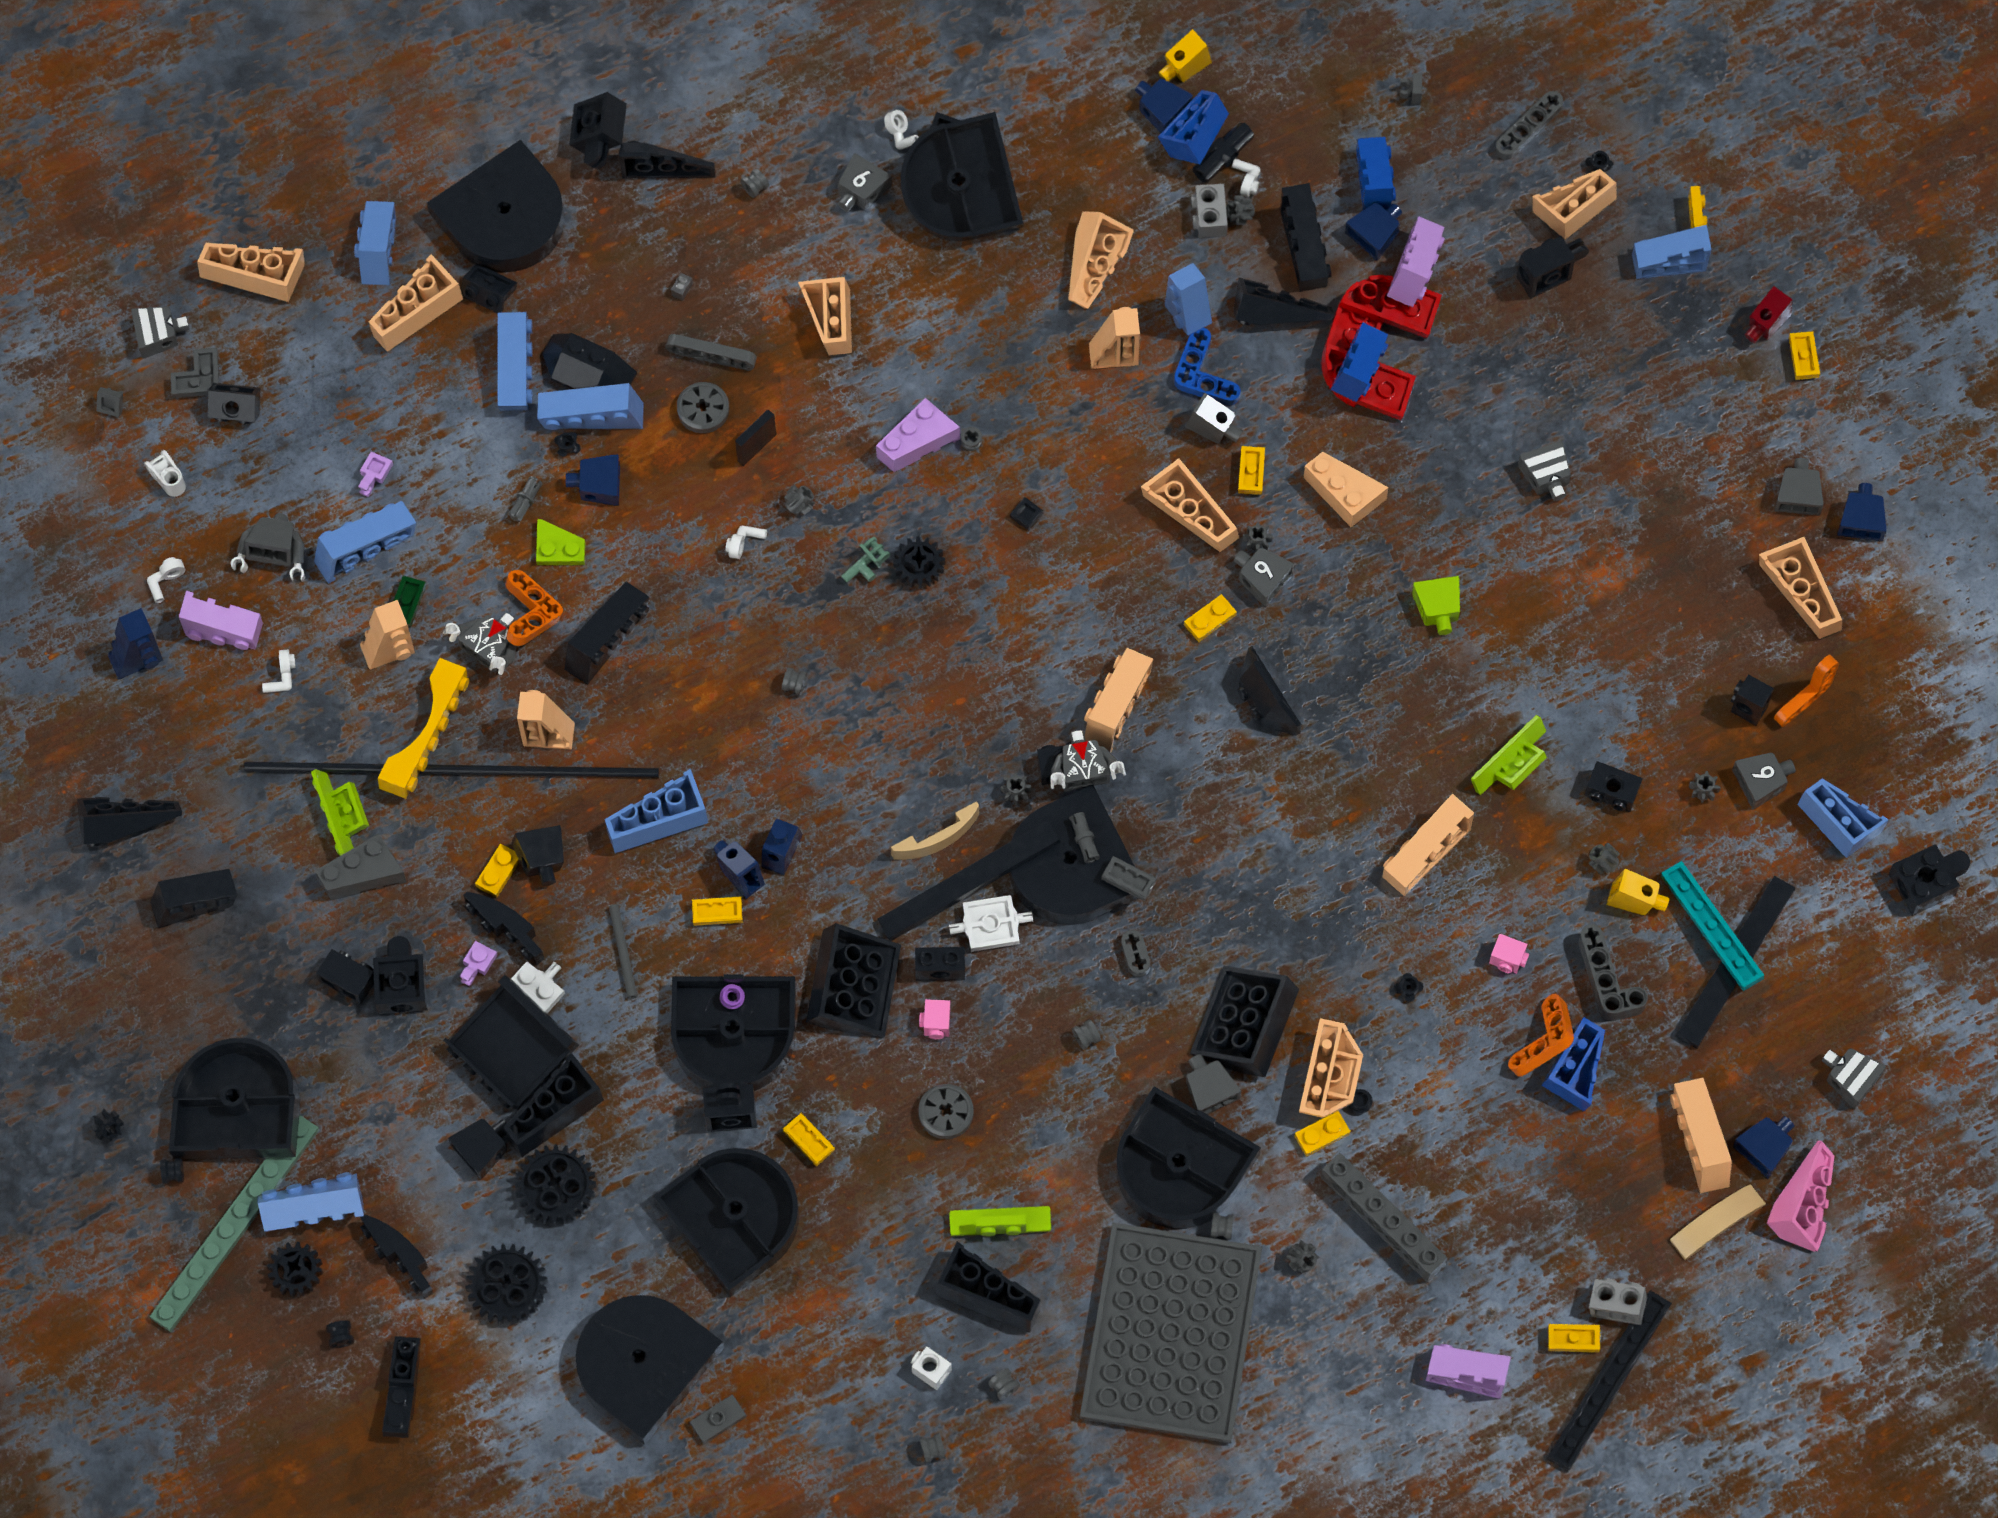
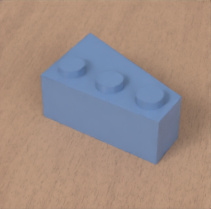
(375, 242)
(1672, 253)
(1188, 299)
(1841, 818)

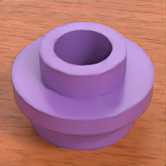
(732, 989)

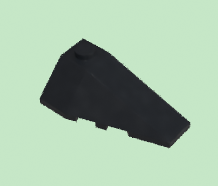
(651, 161)
(1261, 306)
(108, 821)

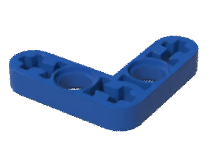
(1196, 377)

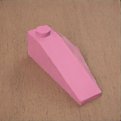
(1801, 1205)

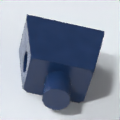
(1162, 102)
(1374, 228)
(598, 479)
(1863, 515)
(782, 843)
(739, 867)
(1765, 1144)

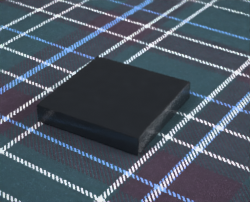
(755, 437)

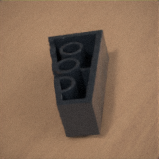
(553, 1107)

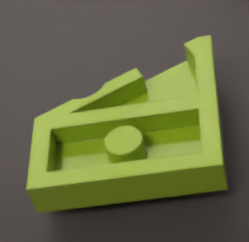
(558, 546)

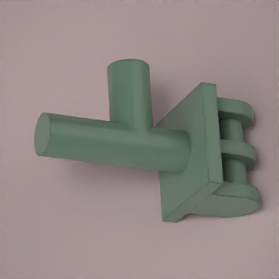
(861, 564)

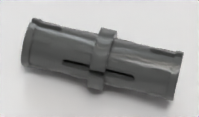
(1084, 837)

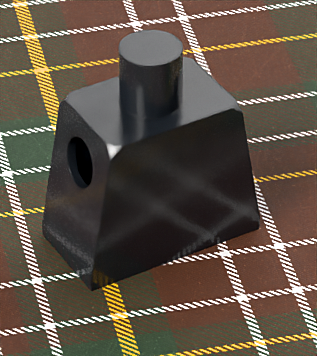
(540, 852)
(480, 1145)

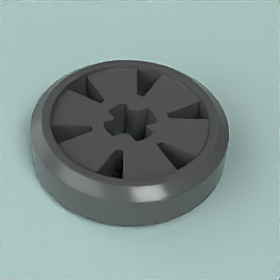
(716, 407)
(943, 1097)

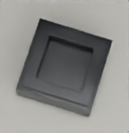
(1026, 513)

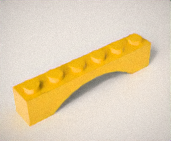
(402, 769)

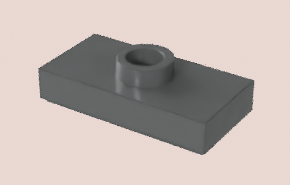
(1129, 878)
(718, 1419)

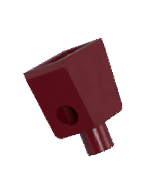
(1769, 315)

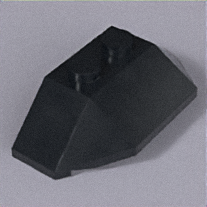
(584, 364)
(1264, 697)

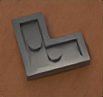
(201, 379)

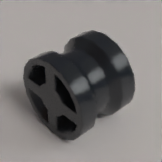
(172, 1170)
(340, 1334)

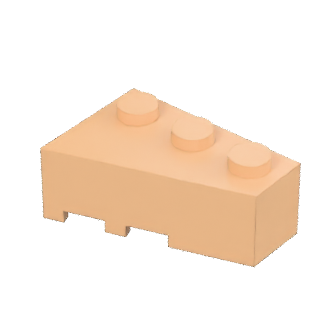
(1576, 203)
(1117, 340)
(1344, 488)

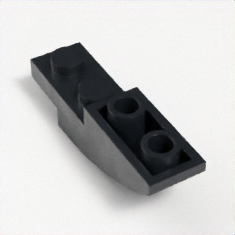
(499, 918)
(395, 1246)
(402, 1387)

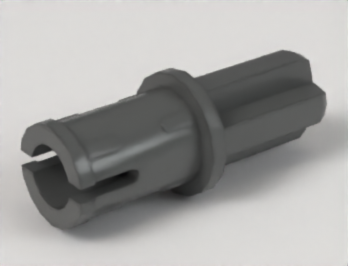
(525, 499)

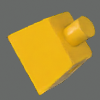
(1186, 58)
(1636, 894)

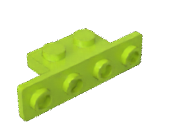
(1513, 760)
(342, 810)
(1000, 1221)

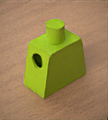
(1438, 602)

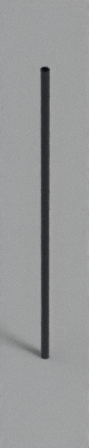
(458, 769)

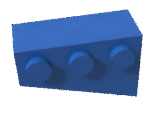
(1195, 128)
(1375, 172)
(1360, 362)
(1576, 1067)

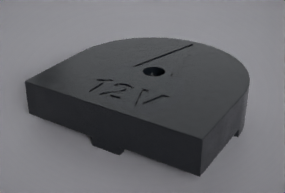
(987, 197)
(503, 212)
(1071, 891)
(762, 1026)
(235, 1103)
(1171, 1133)
(733, 1245)
(647, 1392)

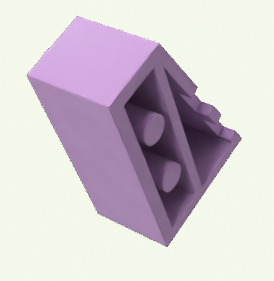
(916, 435)
(219, 624)
(1468, 1370)

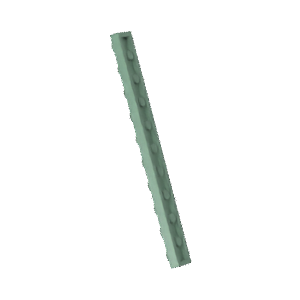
(227, 1233)

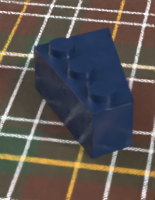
(134, 645)

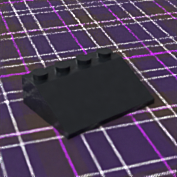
(853, 982)
(1245, 1020)

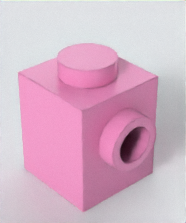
(1509, 954)
(936, 1018)

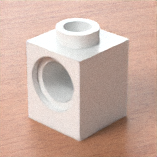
(933, 1378)

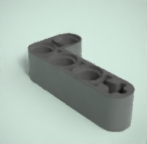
(1606, 972)

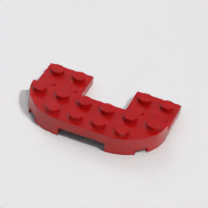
(1369, 303)

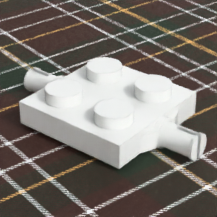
(991, 923)
(540, 985)

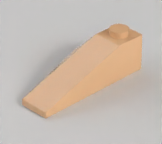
(1096, 250)

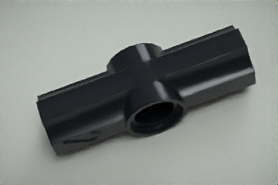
(1223, 152)

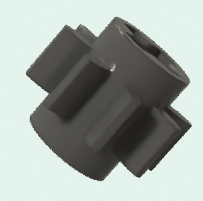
(1240, 210)
(799, 500)
(1257, 531)
(1015, 782)
(1699, 792)
(1604, 858)
(1302, 1257)

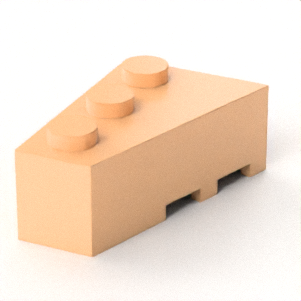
(831, 312)
(387, 637)
(543, 722)

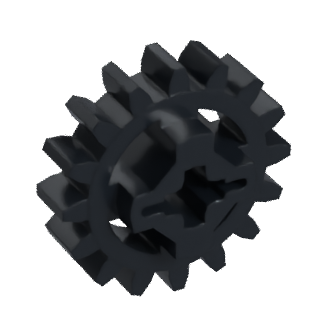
(907, 562)
(304, 1274)

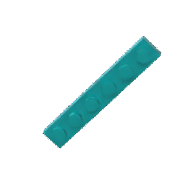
(1712, 926)

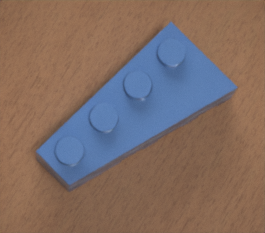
(513, 361)
(591, 408)
(362, 539)
(658, 814)
(311, 1202)

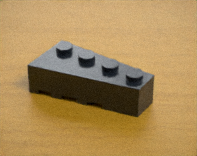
(1304, 237)
(605, 632)
(985, 1290)

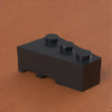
(192, 896)

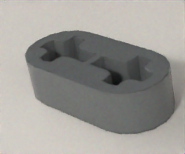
(1140, 951)

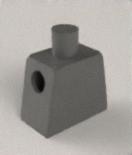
(1213, 421)
(1800, 490)
(1210, 1085)

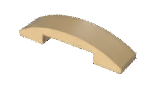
(911, 849)
(1716, 1221)

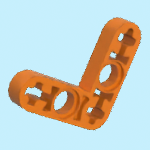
(546, 615)
(1820, 682)
(1552, 1042)

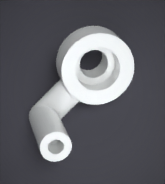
(896, 124)
(1249, 183)
(736, 544)
(170, 569)
(287, 662)

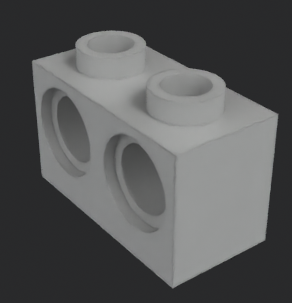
(1210, 210)
(1615, 1307)

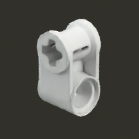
(164, 471)

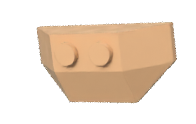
(1331, 1071)

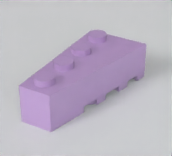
(1416, 262)

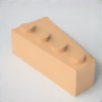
(253, 269)
(416, 304)
(1189, 503)
(1801, 582)
(1117, 698)
(1428, 845)
(1702, 1135)

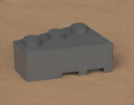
(360, 869)

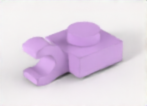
(374, 470)
(477, 960)

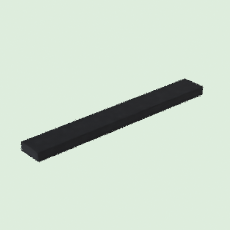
(969, 880)
(1722, 982)
(1608, 1383)

